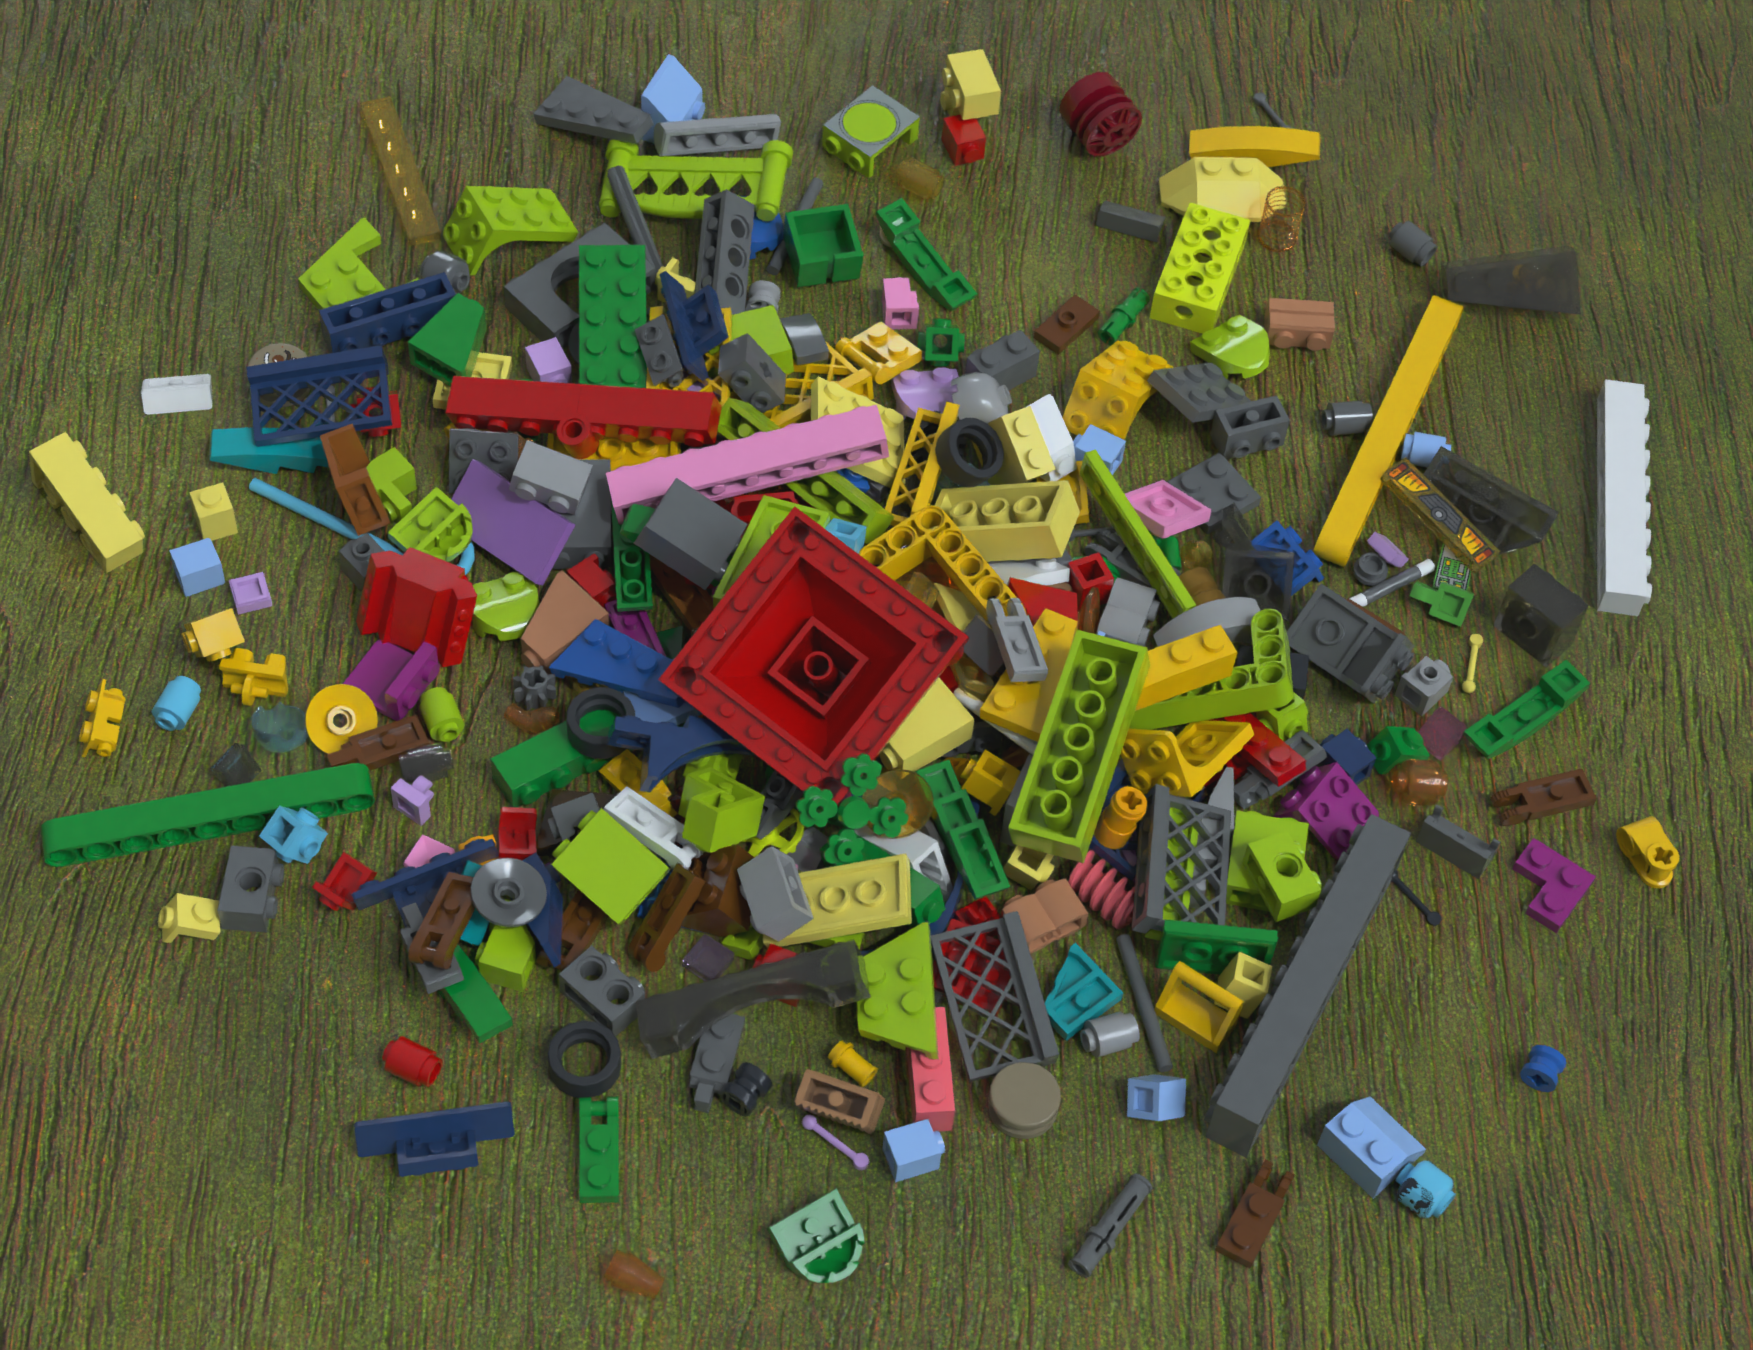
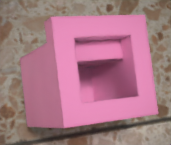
(899, 304)

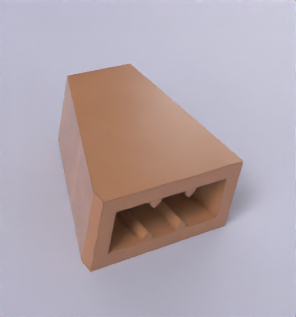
(558, 622)

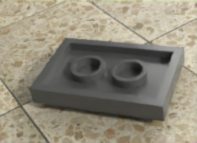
(1197, 390)

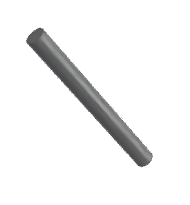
(806, 203)
(1144, 1003)

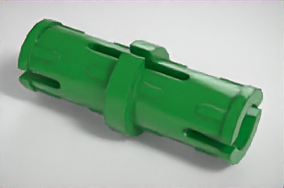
(1123, 316)

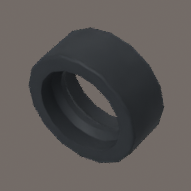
(955, 467)
(590, 700)
(579, 1033)

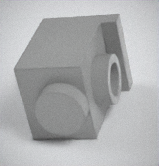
(1424, 684)

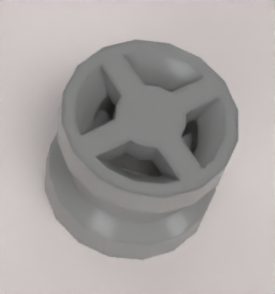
(763, 294)

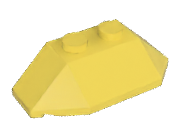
(1222, 184)

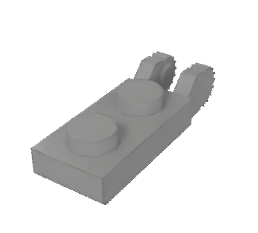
(1017, 641)

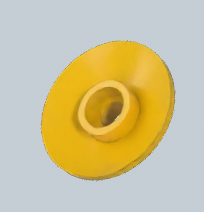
(338, 699)

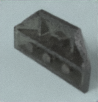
(1493, 506)

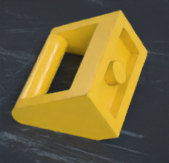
(1196, 1014)

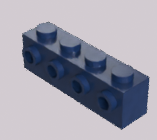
(385, 314)

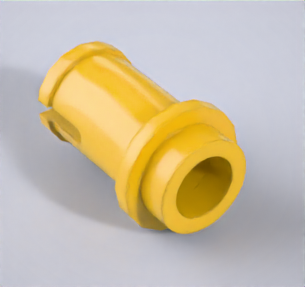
(852, 1063)

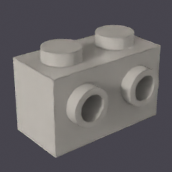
(550, 478)
(774, 894)

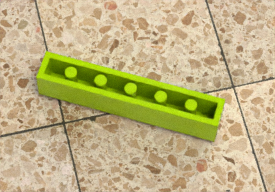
(824, 491)

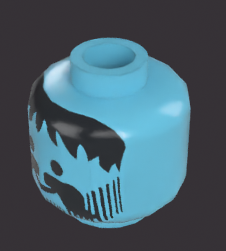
(1425, 1189)

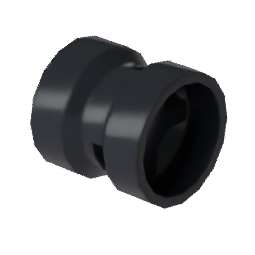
(745, 1089)

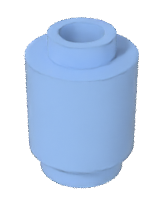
(1422, 448)

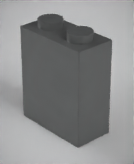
(691, 534)

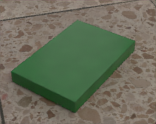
(1211, 946)

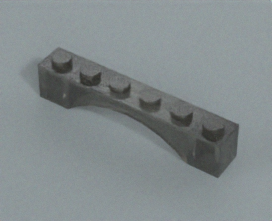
(680, 1017)

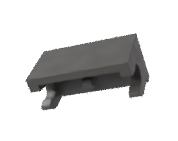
(1456, 844)

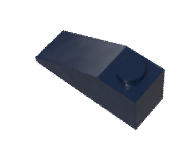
(548, 924)

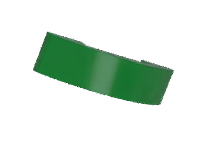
(920, 257)
(1529, 712)

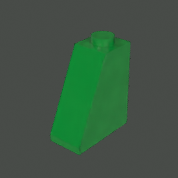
(450, 340)

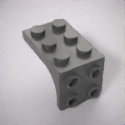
(1350, 644)

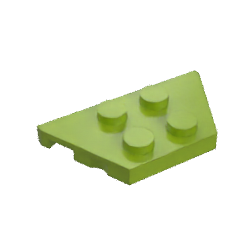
(901, 994)

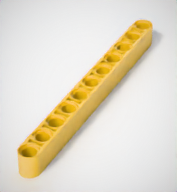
(1388, 431)

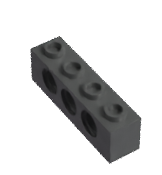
(726, 248)

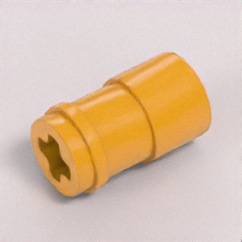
(1120, 817)

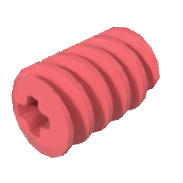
(1103, 891)

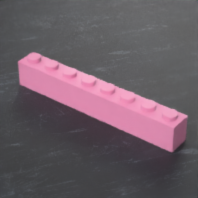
(756, 460)

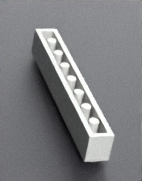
(1622, 499)

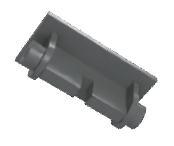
(660, 352)

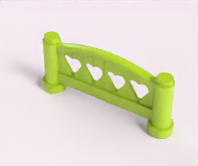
(762, 175)

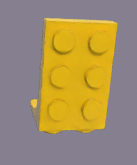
(1112, 389)
(1185, 760)

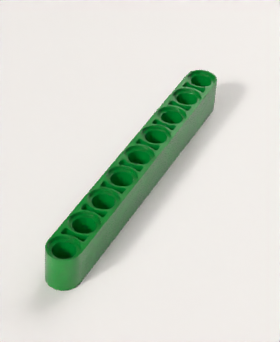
(203, 814)

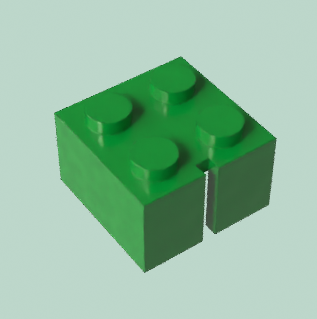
(822, 245)

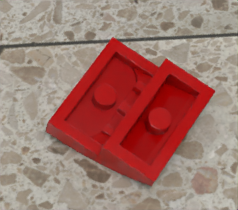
(976, 964)

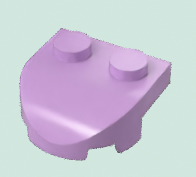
(923, 390)

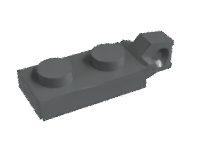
(1257, 786)
(431, 977)
(715, 1059)

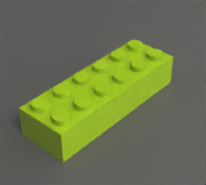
(1079, 746)

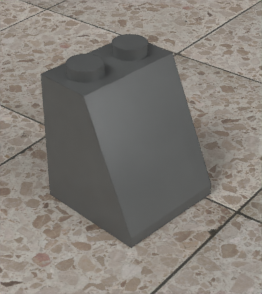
(591, 521)

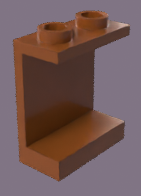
(352, 480)

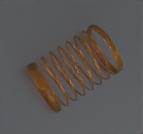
(1279, 221)

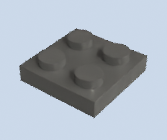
(1216, 486)

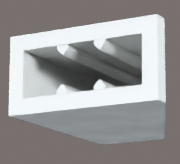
(1055, 436)
(922, 852)

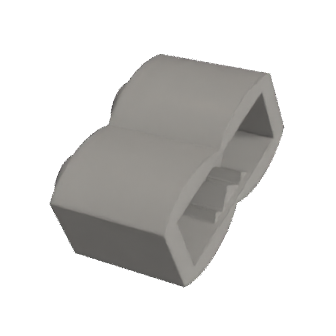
(1128, 612)

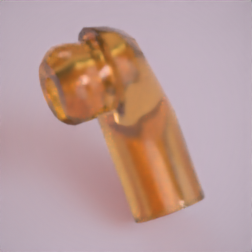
(534, 720)

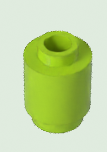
(441, 714)

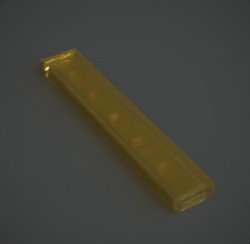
(400, 171)

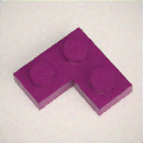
(1561, 884)

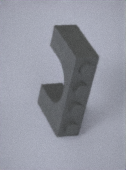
(533, 294)

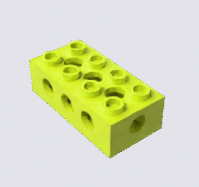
(1195, 302)

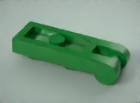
(599, 1151)

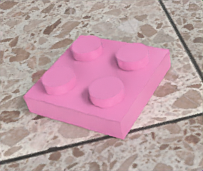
(1167, 509)

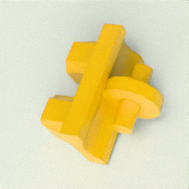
(253, 678)

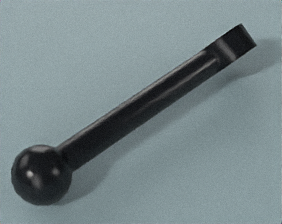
(1433, 918)

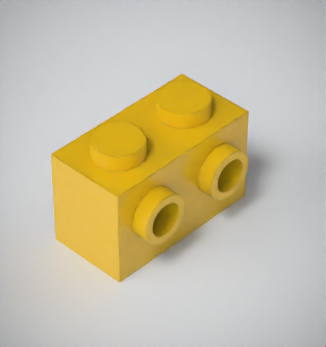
(213, 635)

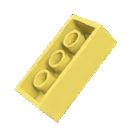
(1013, 518)

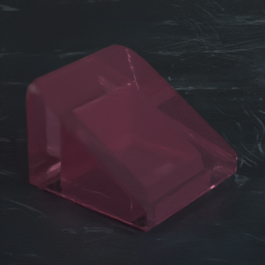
(1442, 733)

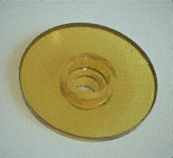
(912, 790)

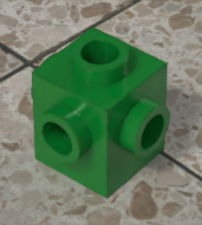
(949, 351)

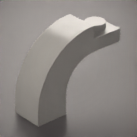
(1232, 614)

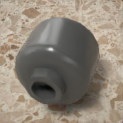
(454, 267)

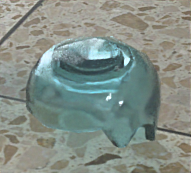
(279, 728)

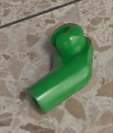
(1170, 549)

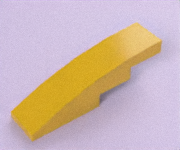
(1269, 144)

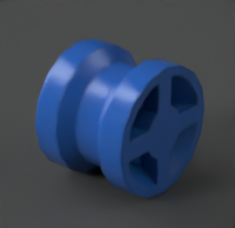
(1543, 1068)

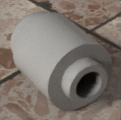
(1109, 1034)

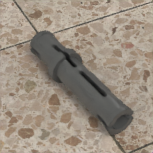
(1101, 1238)

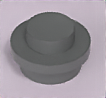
(1370, 569)

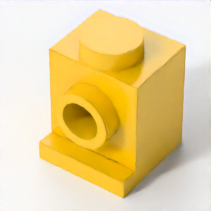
(990, 780)

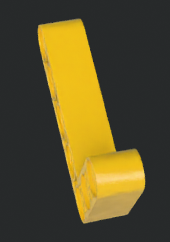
(937, 543)

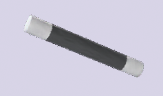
(1394, 583)

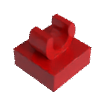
(978, 912)

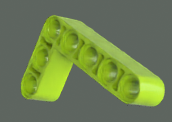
(1248, 689)

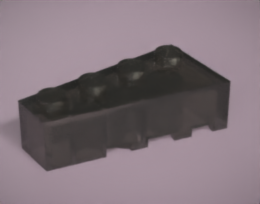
(1519, 280)

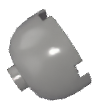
(980, 397)

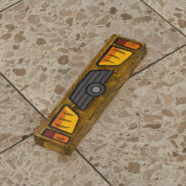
(1439, 515)

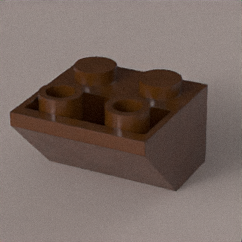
(720, 905)

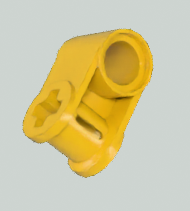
(1649, 851)

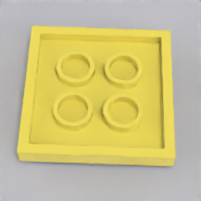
(832, 399)

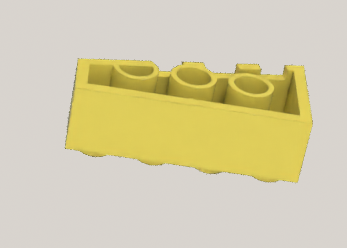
(85, 501)

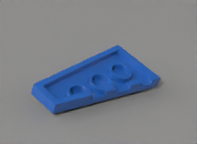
(618, 662)

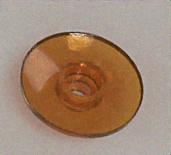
(1089, 613)

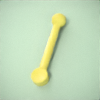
(1475, 642)

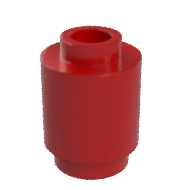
(412, 1062)

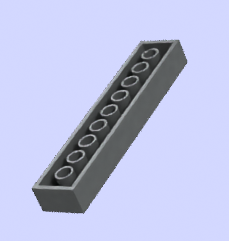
(1304, 985)

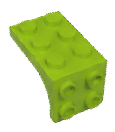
(500, 215)

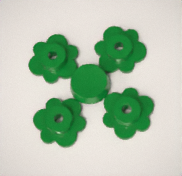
(853, 811)

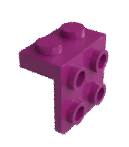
(395, 677)
(1330, 806)

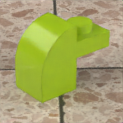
(393, 480)

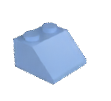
(671, 96)
(1369, 1145)

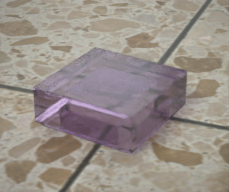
(708, 959)

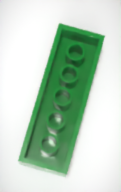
(609, 312)

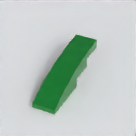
(963, 832)
(476, 1001)

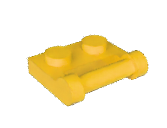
(885, 346)

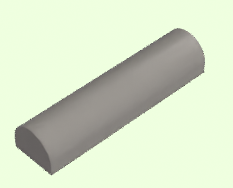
(715, 134)

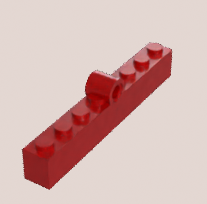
(584, 412)

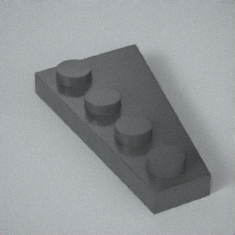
(592, 112)

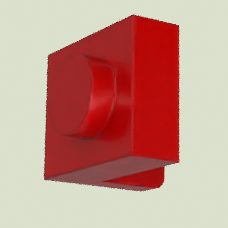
(516, 832)
(342, 881)

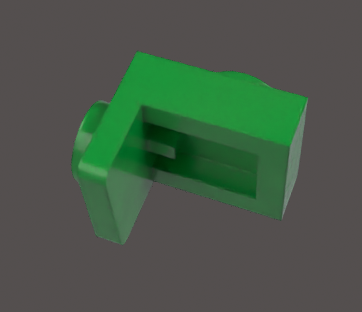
(1396, 745)

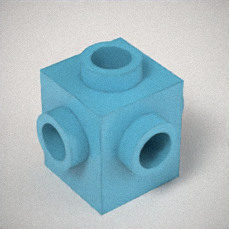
(294, 834)

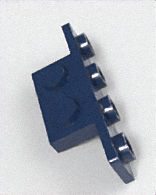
(696, 323)
(423, 882)
(435, 1138)

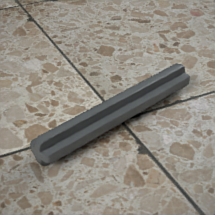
(633, 215)

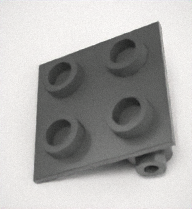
(493, 449)

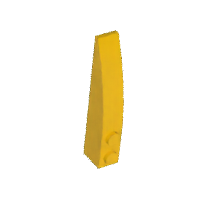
(1187, 665)

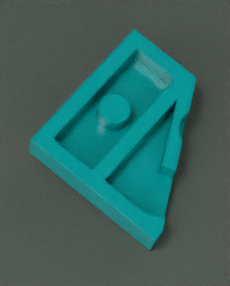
(1079, 994)

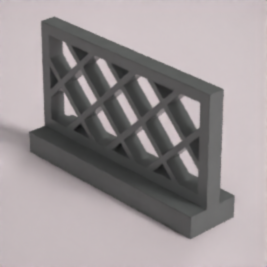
(1153, 855)
(1025, 986)

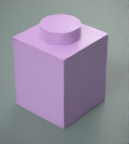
(548, 362)

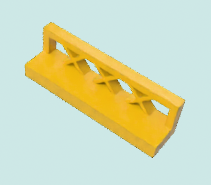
(929, 478)

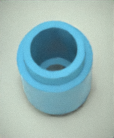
(176, 703)

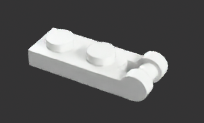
(652, 827)

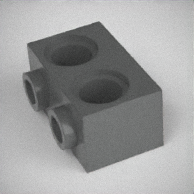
(596, 996)

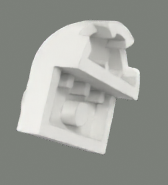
(1038, 571)

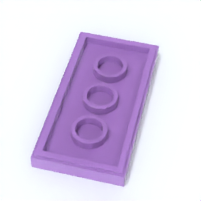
(511, 528)

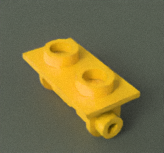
(96, 732)

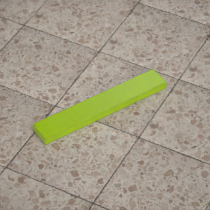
(1135, 535)

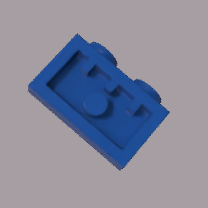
(1305, 564)

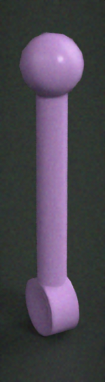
(860, 1160)

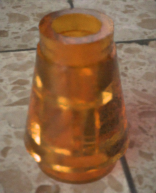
(633, 1275)

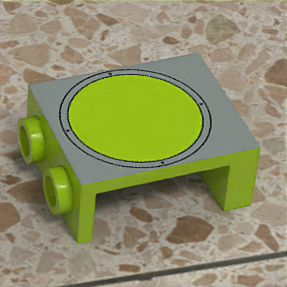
(868, 128)

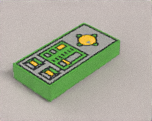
(1451, 570)

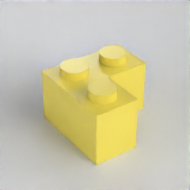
(970, 86)

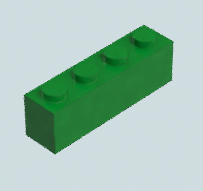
(547, 760)

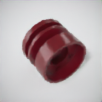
(1100, 114)

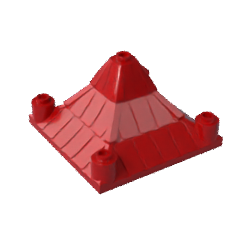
(813, 656)

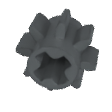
(534, 687)

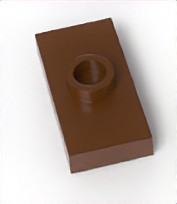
(1066, 324)

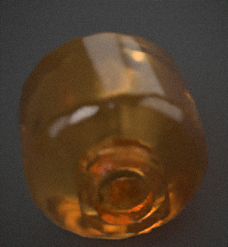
(1420, 782)

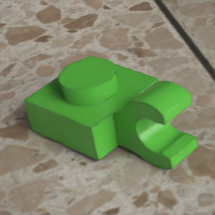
(1447, 602)

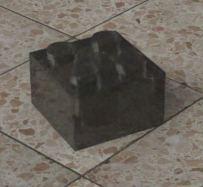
(1540, 615)

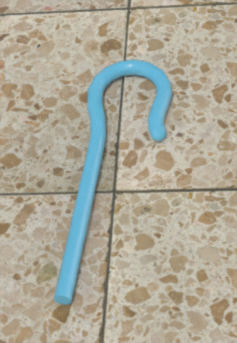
(335, 523)

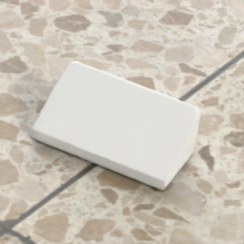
(177, 394)

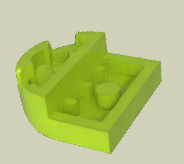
(1235, 347)
(435, 527)
(505, 606)

